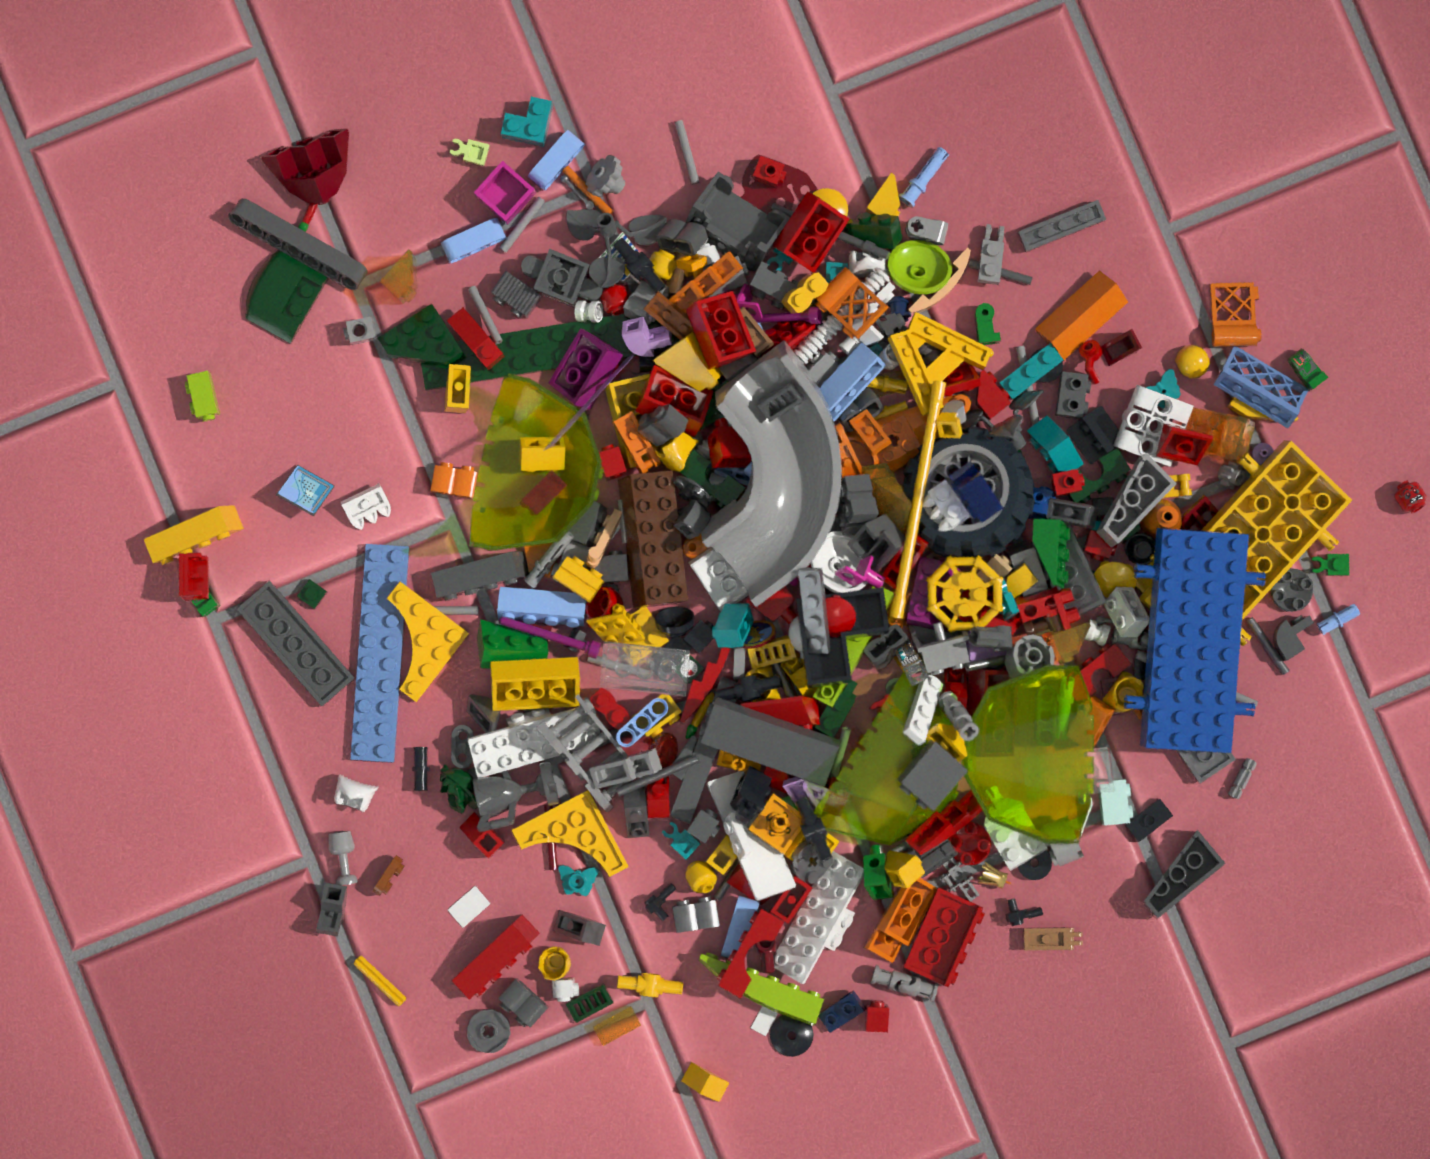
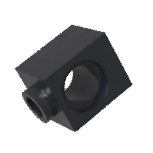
(700, 636)

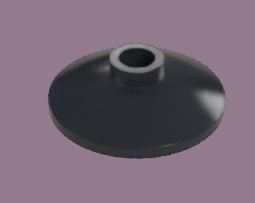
(786, 1046)

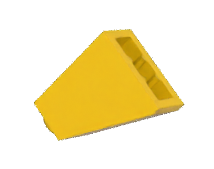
(688, 364)

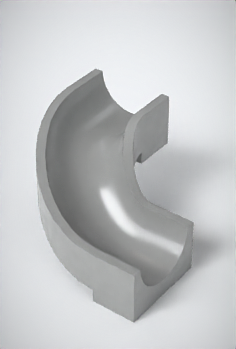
(792, 478)

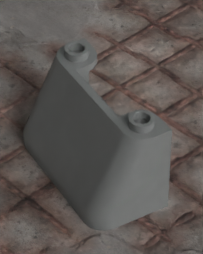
(735, 223)

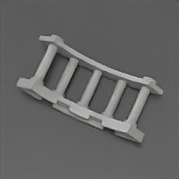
(573, 760)

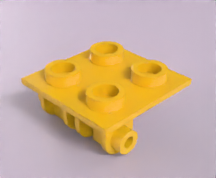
(618, 627)

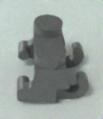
(892, 325)

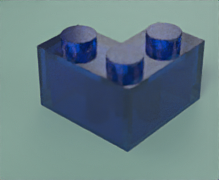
(972, 487)

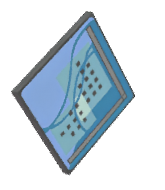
(305, 490)

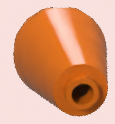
(1155, 518)

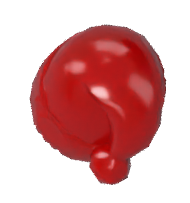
(603, 603)

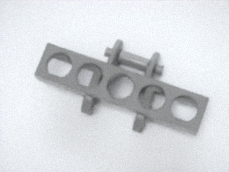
(951, 871)

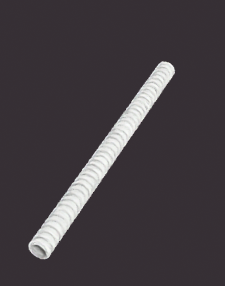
(824, 333)

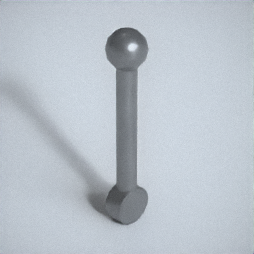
(589, 204)

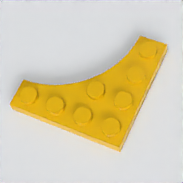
(432, 637)
(578, 825)

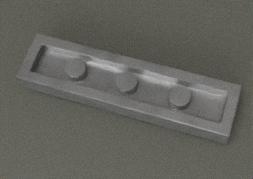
(1062, 226)
(814, 610)

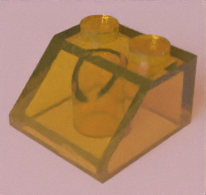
(402, 278)
(1068, 642)

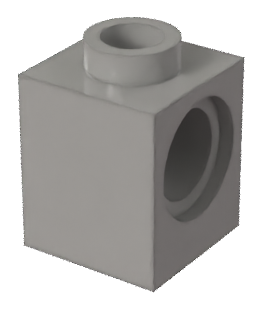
(369, 335)

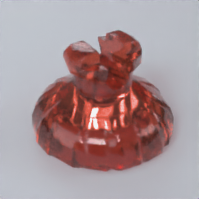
(666, 748)

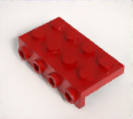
(944, 937)

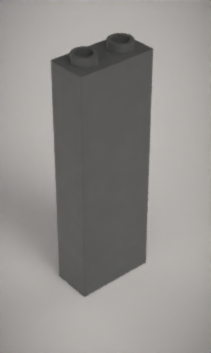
(769, 741)

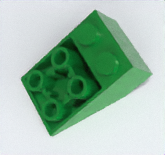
(1050, 541)

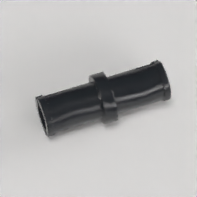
(420, 768)

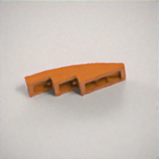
(707, 282)

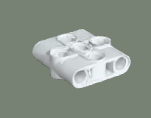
(1149, 400)

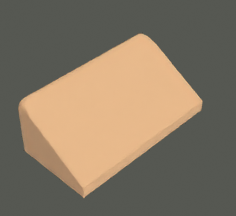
(676, 281)

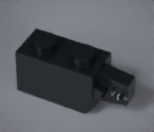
(750, 794)

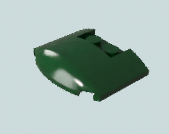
(283, 295)

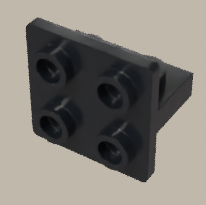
(1094, 434)

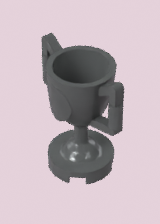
(501, 794)

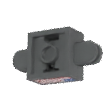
(561, 278)

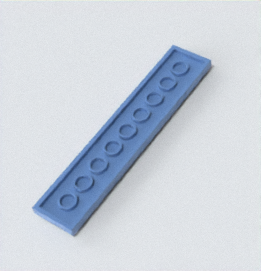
(379, 655)

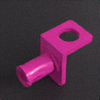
(744, 299)
(862, 574)

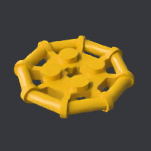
(977, 593)

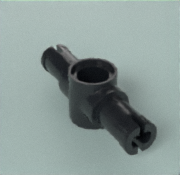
(639, 265)
(749, 688)
(813, 829)

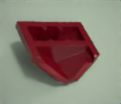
(1198, 514)

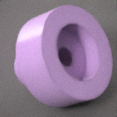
(1257, 452)

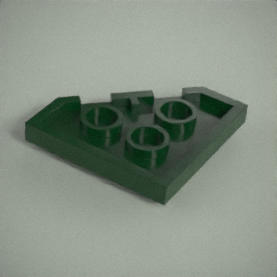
(422, 339)

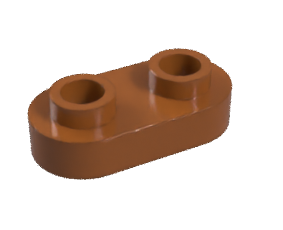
(384, 883)

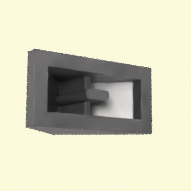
(481, 711)

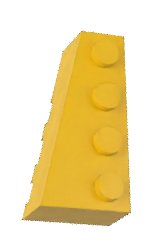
(193, 534)

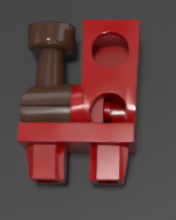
(1051, 607)

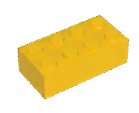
(535, 683)

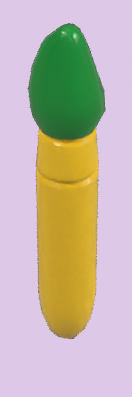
(692, 728)

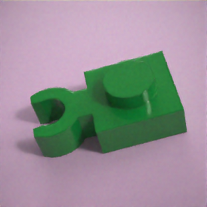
(1334, 564)

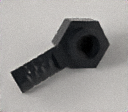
(654, 904)
(1016, 916)

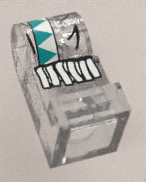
(911, 664)

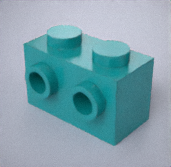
(733, 625)

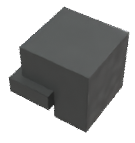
(879, 539)

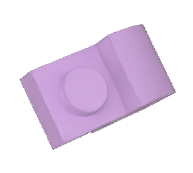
(642, 339)

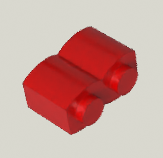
(606, 704)

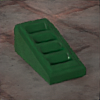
(606, 995)

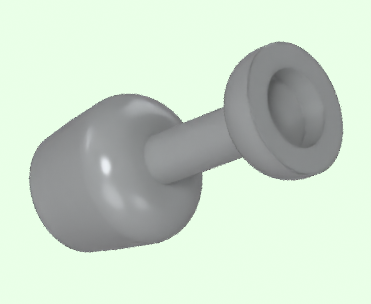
(340, 844)

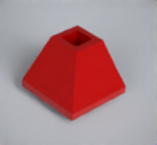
(791, 331)

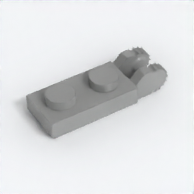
(991, 257)

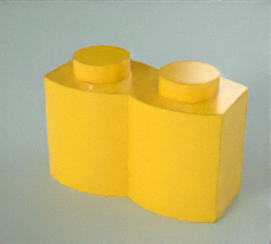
(800, 298)

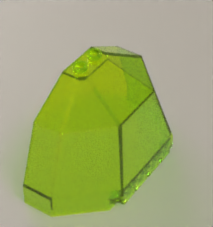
(531, 411)
(1033, 754)
(868, 797)

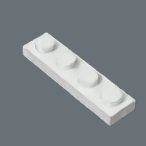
(923, 709)

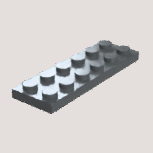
(296, 643)

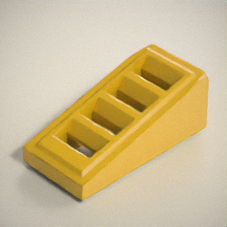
(778, 642)

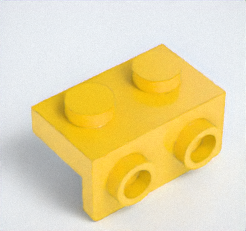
(658, 708)

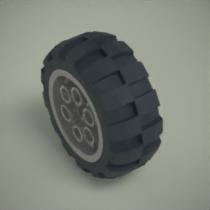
(1011, 486)

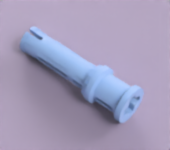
(918, 184)

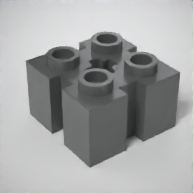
(855, 503)

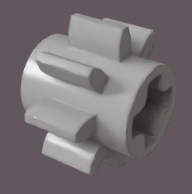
(1231, 475)

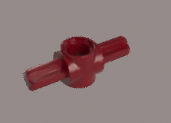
(766, 954)

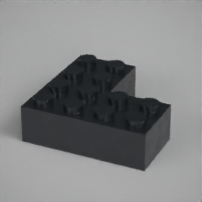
(834, 667)

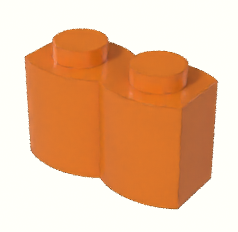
(454, 481)

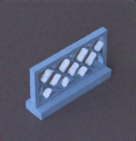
(1257, 394)

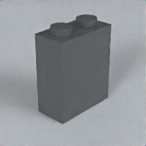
(931, 775)

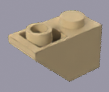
(999, 564)

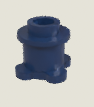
(899, 305)

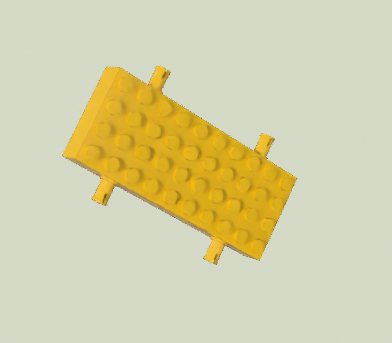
(1282, 511)

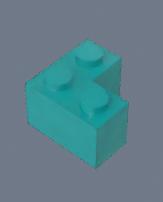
(532, 128)
(1054, 446)

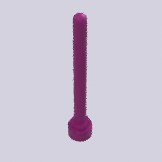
(811, 315)
(590, 648)

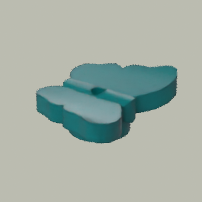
(1169, 384)
(570, 876)

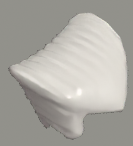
(863, 264)
(354, 793)

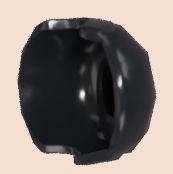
(1139, 548)

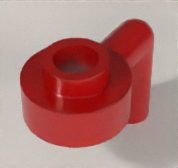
(1091, 352)

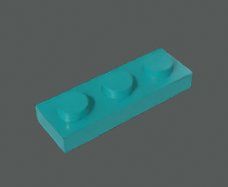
(1031, 371)

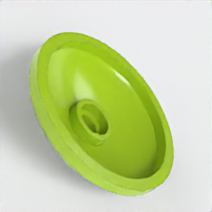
(920, 259)

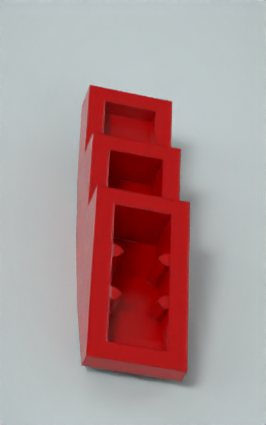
(700, 690)
(944, 824)

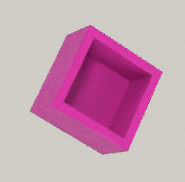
(504, 192)

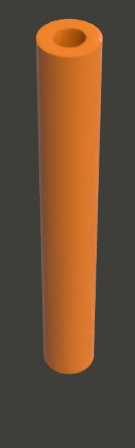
(582, 186)

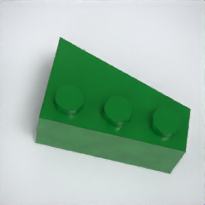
(507, 644)

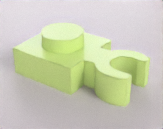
(473, 152)

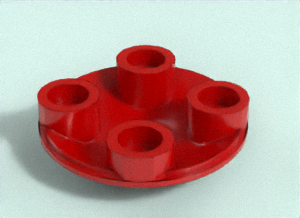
(840, 615)
(971, 843)

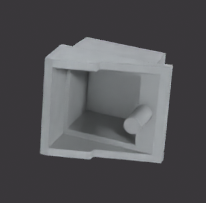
(939, 648)

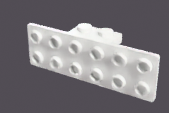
(523, 742)
(761, 863)
(819, 920)

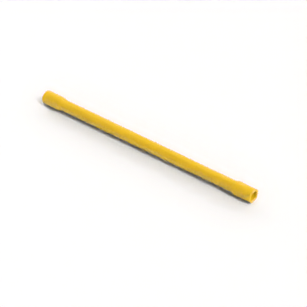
(899, 599)

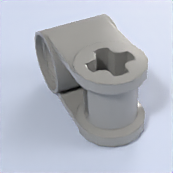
(929, 230)

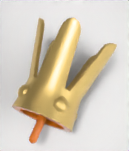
(993, 877)

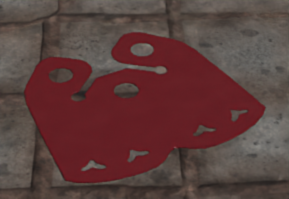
(764, 195)

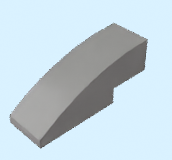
(625, 768)

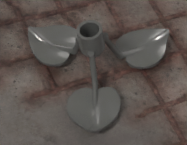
(586, 222)
(1011, 426)

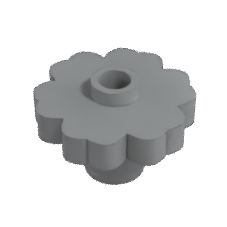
(606, 177)

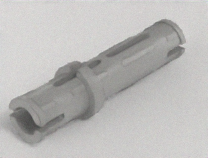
(543, 565)

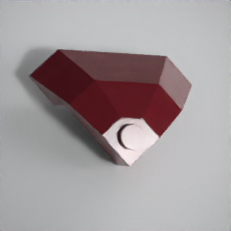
(312, 167)

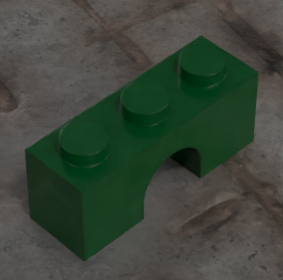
(1112, 467)
(698, 468)

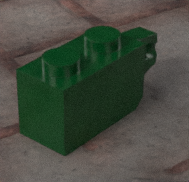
(880, 229)
(834, 716)

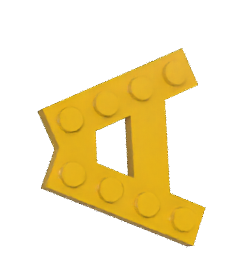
(955, 347)

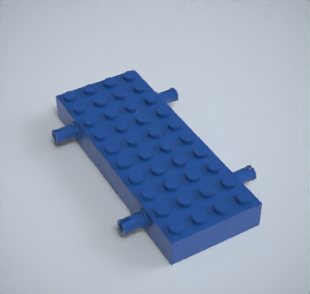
(1194, 640)

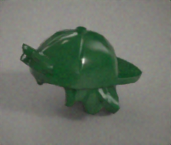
(458, 788)

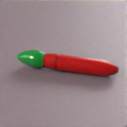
(308, 216)

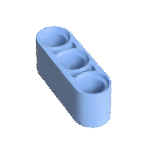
(556, 160)
(473, 240)
(652, 718)
(740, 921)

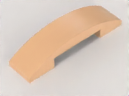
(924, 303)

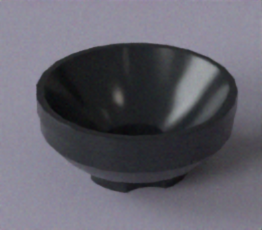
(674, 621)

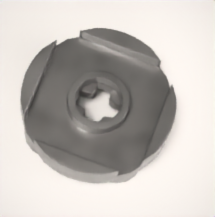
(801, 866)
(486, 1043)

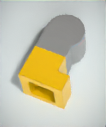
(950, 420)

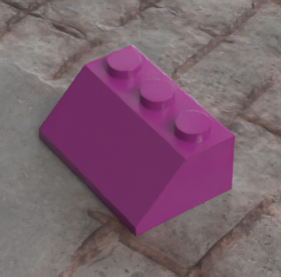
(584, 368)
(918, 612)

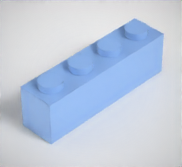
(851, 379)
(541, 606)

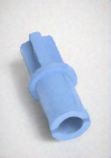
(1338, 619)

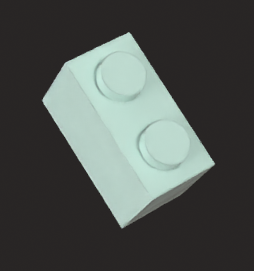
(1115, 806)

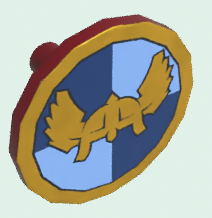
(759, 635)

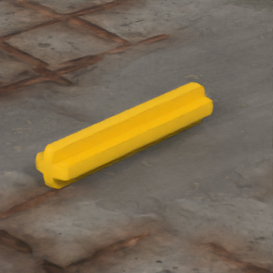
(379, 980)

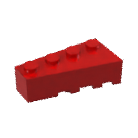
(495, 957)

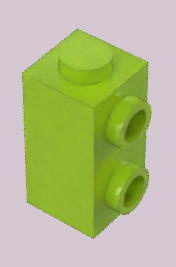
(203, 395)

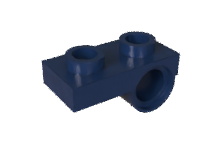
(842, 1011)

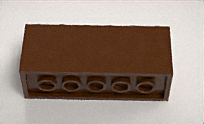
(652, 540)

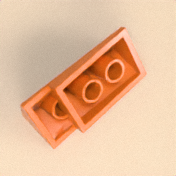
(1082, 314)
(901, 920)

